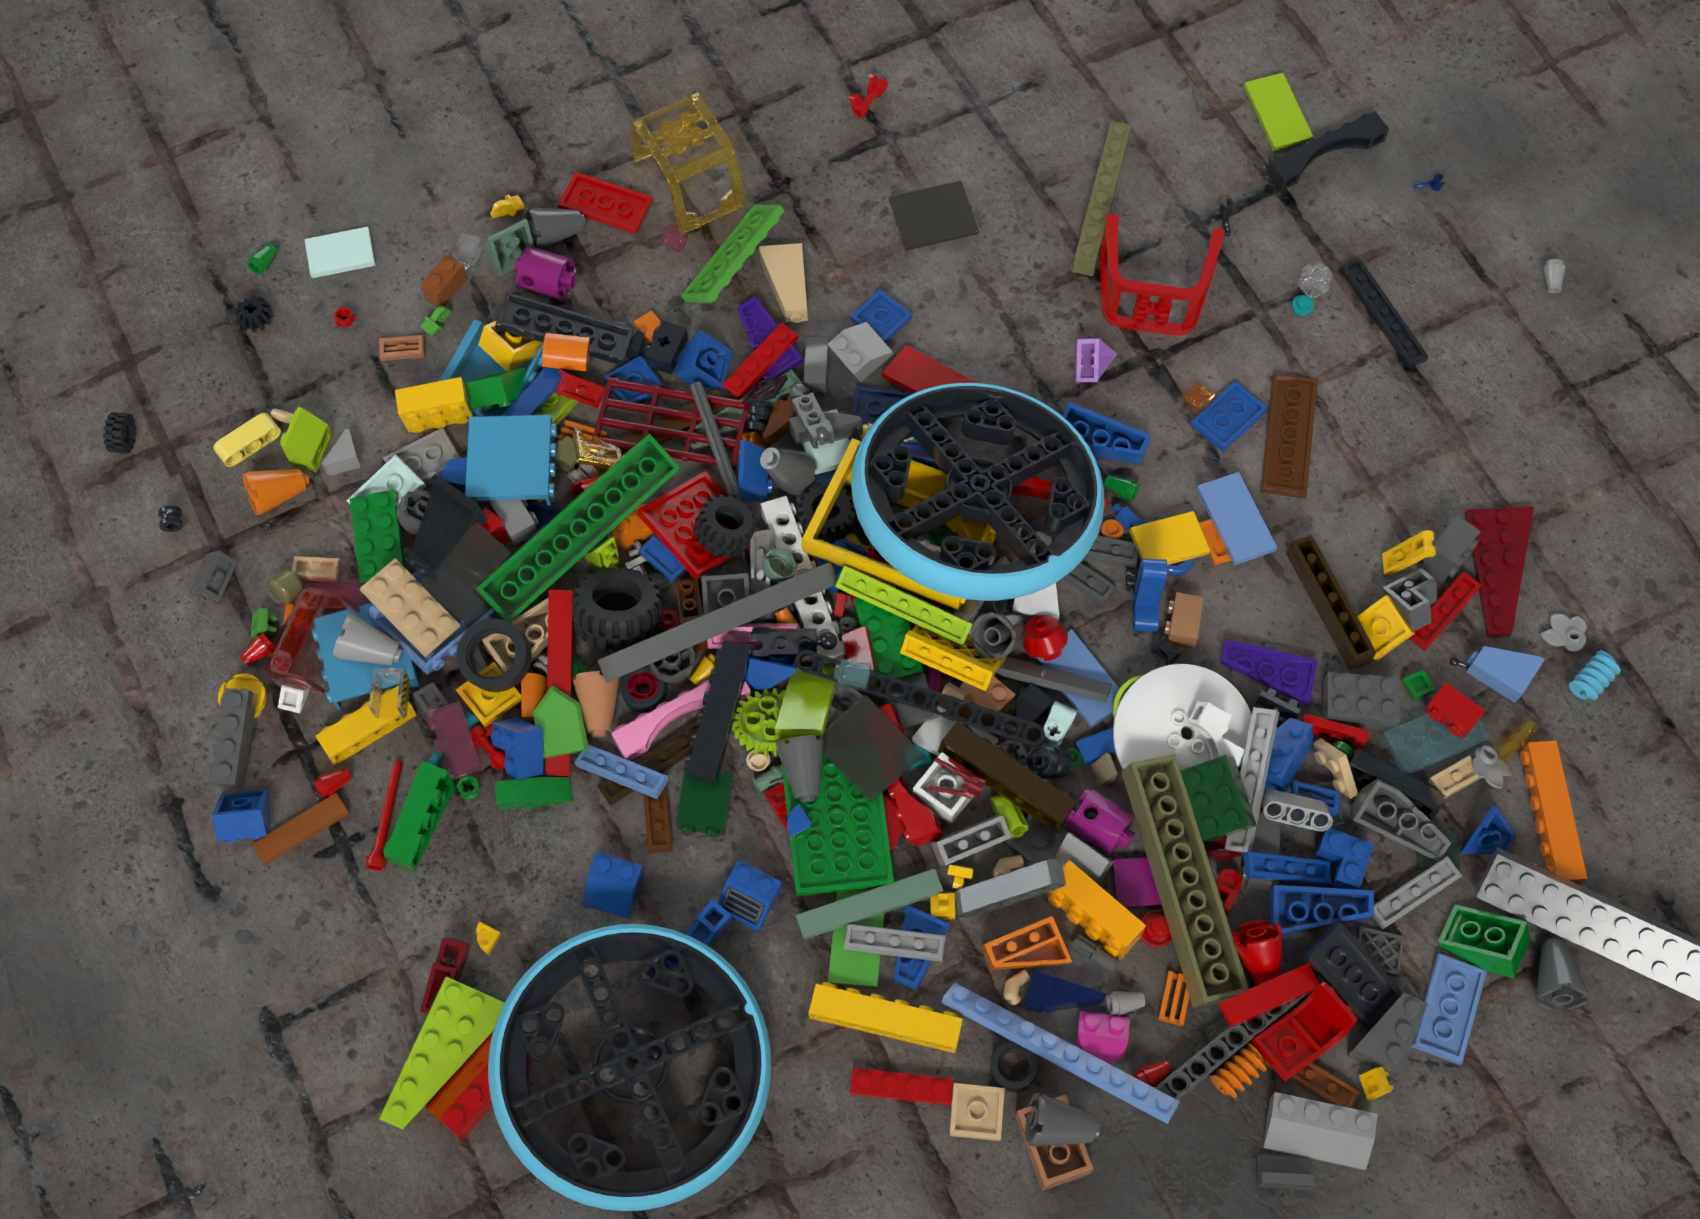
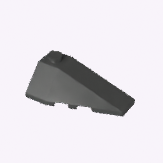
(1396, 817)

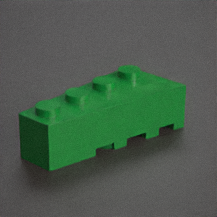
(419, 816)

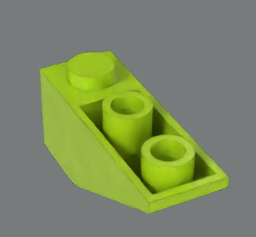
(603, 556)

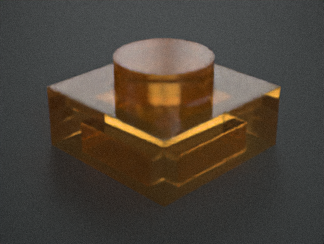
(1198, 397)

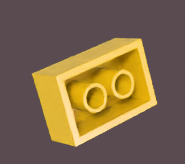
(433, 405)

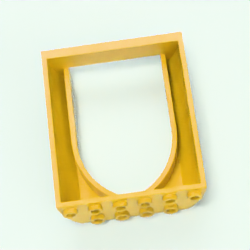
(921, 485)

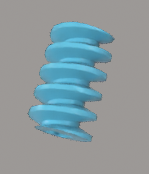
(1595, 676)

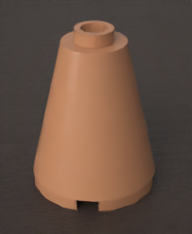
(596, 701)

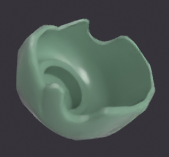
(779, 565)

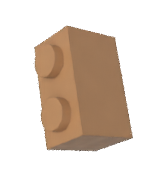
(1184, 619)

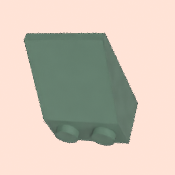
(508, 245)

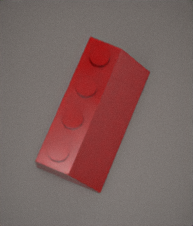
(467, 1094)

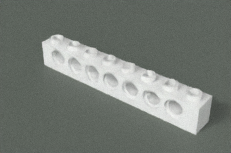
(778, 511)

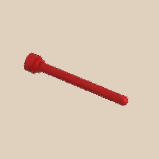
(376, 859)

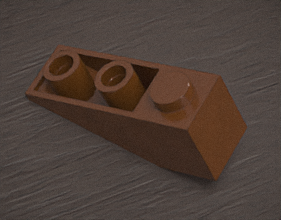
(689, 604)

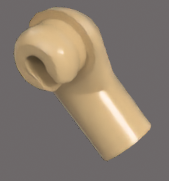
(1013, 985)

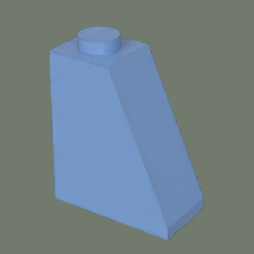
(1504, 670)

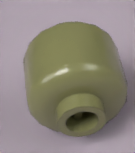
(285, 586)

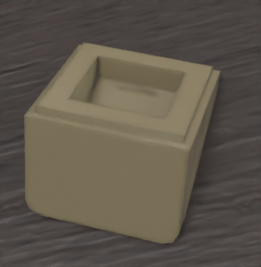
(1104, 770)

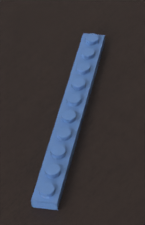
(1061, 1053)

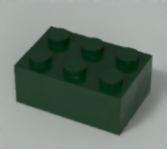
(1218, 798)

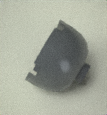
(411, 510)
(674, 667)

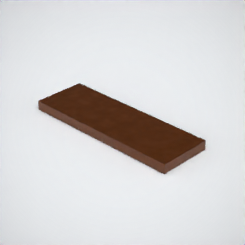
(1289, 435)

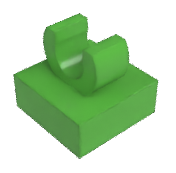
(260, 622)

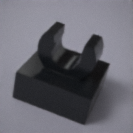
(637, 346)

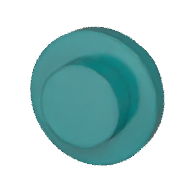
(1302, 305)

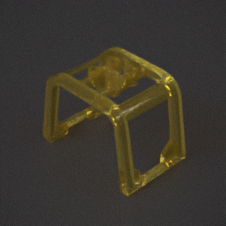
(682, 135)

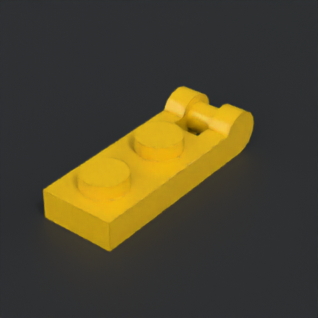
(1408, 552)

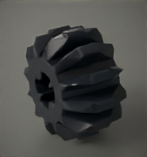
(253, 313)

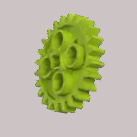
(757, 721)

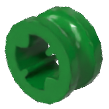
(466, 780)

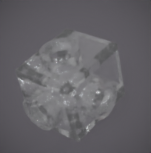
(1315, 279)

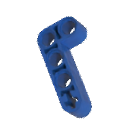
(1147, 594)

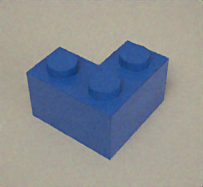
(522, 746)
(1348, 854)

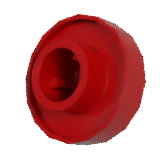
(1156, 930)

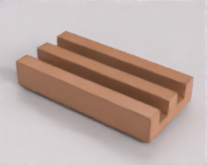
(401, 351)

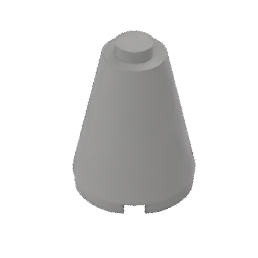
(365, 643)

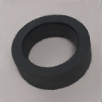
(469, 642)

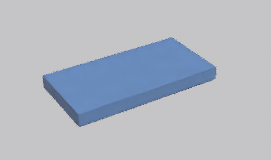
(1236, 518)
(1079, 661)
(1451, 1008)

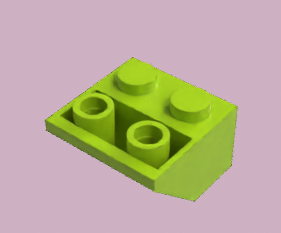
(306, 440)

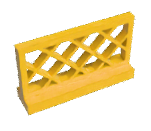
(954, 662)

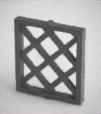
(1397, 938)

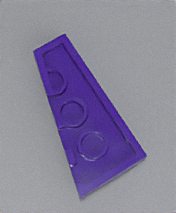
(758, 327)
(1278, 670)

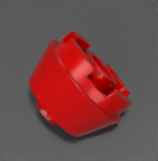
(1044, 637)

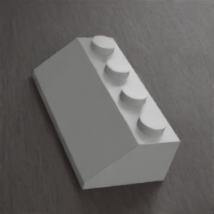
(1319, 1131)

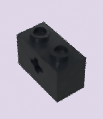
(666, 347)

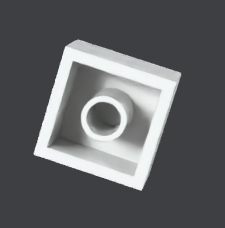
(943, 804)

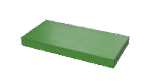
(853, 967)

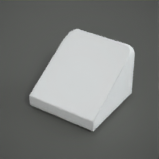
(292, 698)

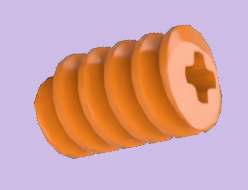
(1238, 1071)

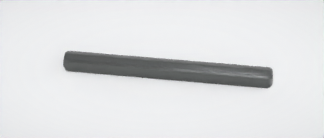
(715, 439)

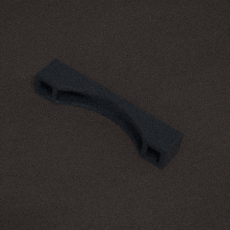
(1362, 134)

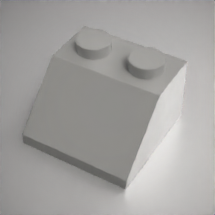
(860, 350)
(1084, 857)

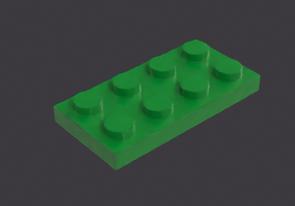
(376, 532)

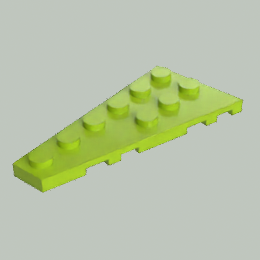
(449, 1035)

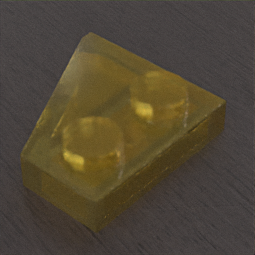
(594, 451)

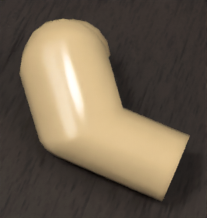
(281, 415)
(1005, 865)

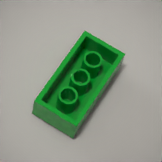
(886, 637)

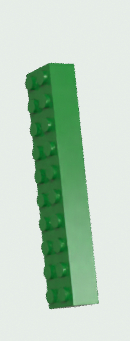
(577, 528)

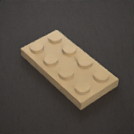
(410, 607)

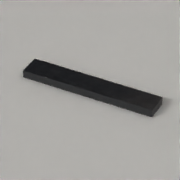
(1384, 313)

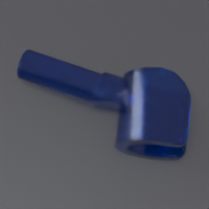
(1435, 184)

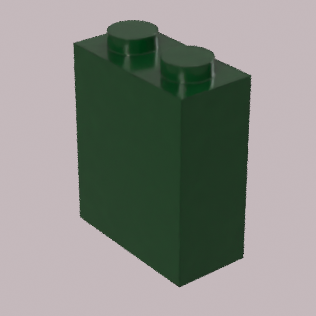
(704, 806)

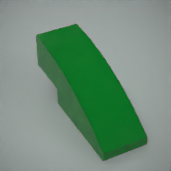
(533, 792)

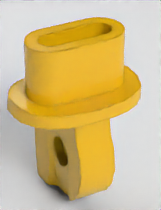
(507, 206)

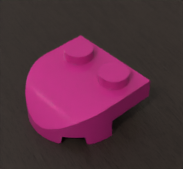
(1103, 1035)

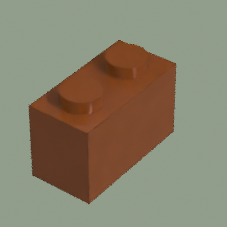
(444, 281)

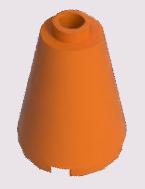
(273, 487)

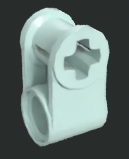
(1058, 722)

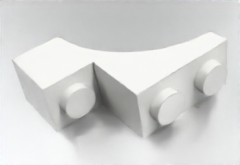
(1212, 724)

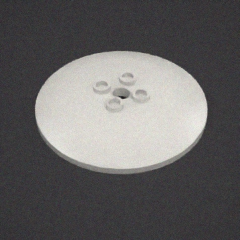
(1160, 706)

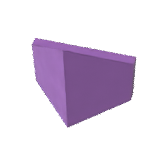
(1091, 359)

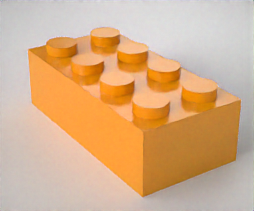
(1096, 912)

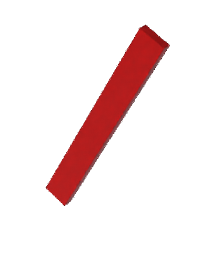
(559, 662)

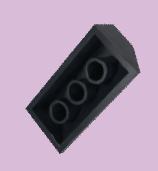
(1367, 768)

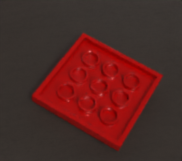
(673, 522)

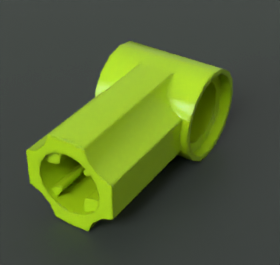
(1012, 814)

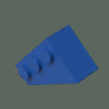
(1288, 752)

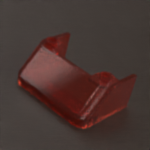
(294, 632)

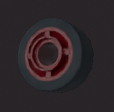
(642, 701)

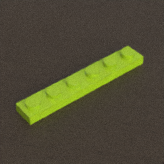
(904, 605)

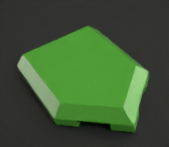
(561, 724)

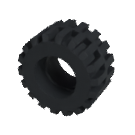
(728, 512)
(833, 528)

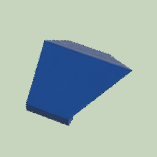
(1490, 833)

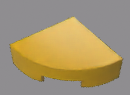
(487, 937)

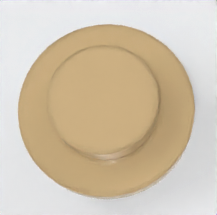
(757, 761)

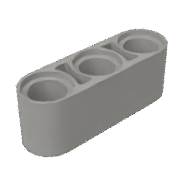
(1303, 818)

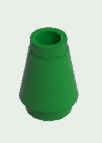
(262, 259)
(1123, 487)

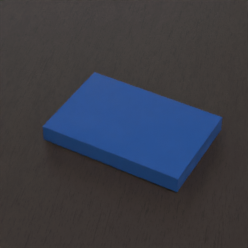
(1229, 416)

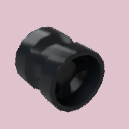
(758, 418)

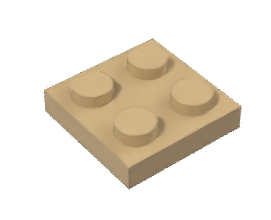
(977, 1112)

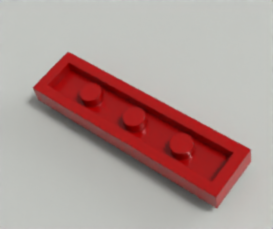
(760, 361)
(1446, 610)
(901, 1086)

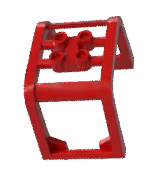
(1111, 294)

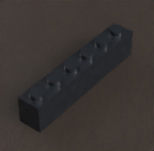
(719, 713)

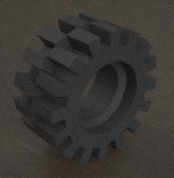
(119, 432)

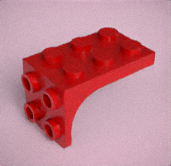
(1306, 1032)

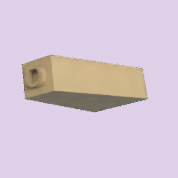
(786, 277)

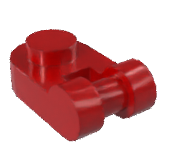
(1228, 884)

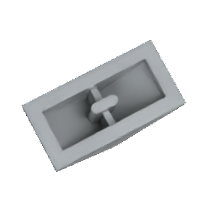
(342, 456)

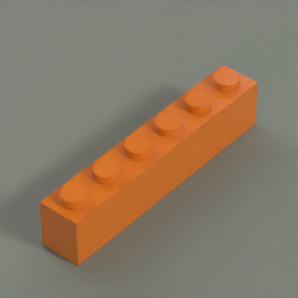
(1553, 810)

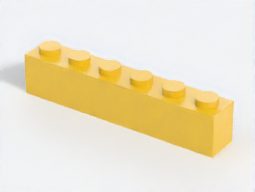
(885, 1018)

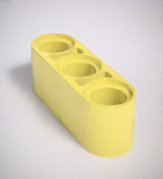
(247, 439)

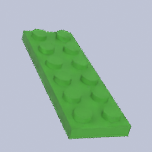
(732, 254)

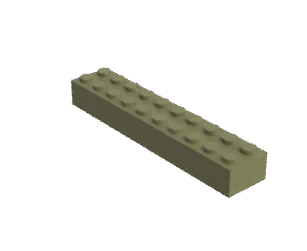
(1184, 881)

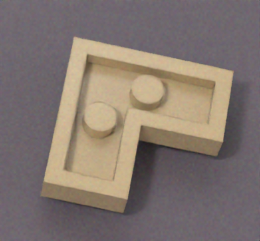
(1338, 765)

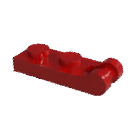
(1337, 731)

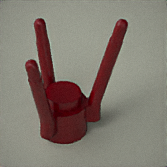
(973, 782)

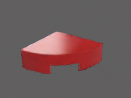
(842, 598)

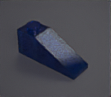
(1054, 994)

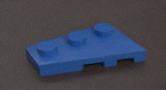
(912, 971)

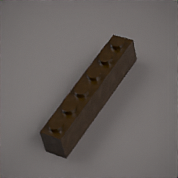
(1330, 602)
(1008, 776)

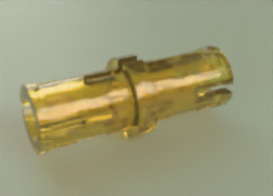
(1516, 740)

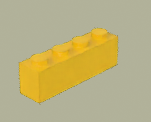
(362, 728)

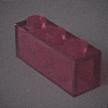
(454, 740)

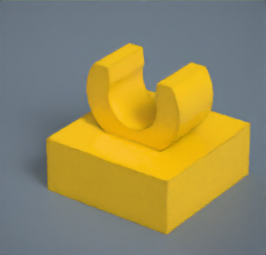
(960, 873)
(943, 906)
(1375, 1083)

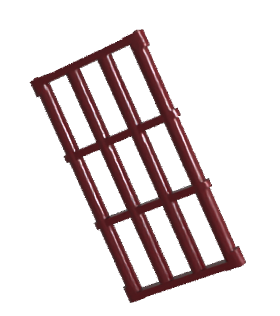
(653, 410)

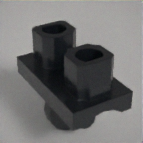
(1286, 709)

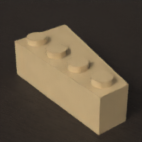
(535, 628)

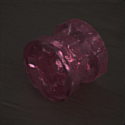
(675, 238)

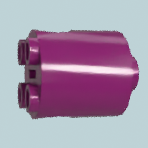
(545, 273)
(1107, 829)

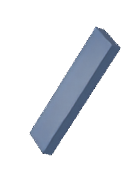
(622, 771)

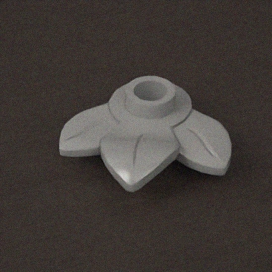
(1564, 630)
(1490, 766)

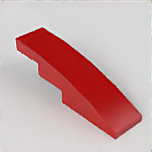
(1269, 995)

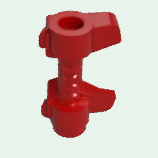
(875, 89)
(480, 738)

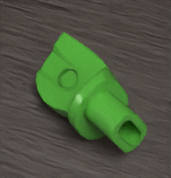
(433, 324)

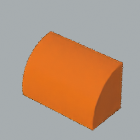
(566, 352)
(532, 691)

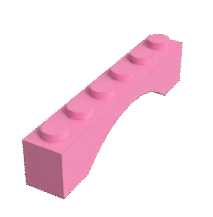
(637, 737)

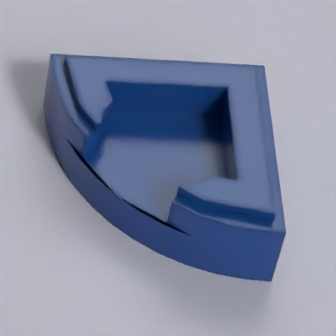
(797, 821)

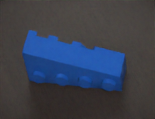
(1108, 437)
(1314, 908)

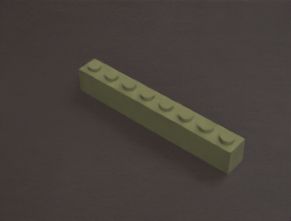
(1101, 198)

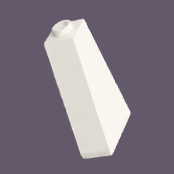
(1041, 602)

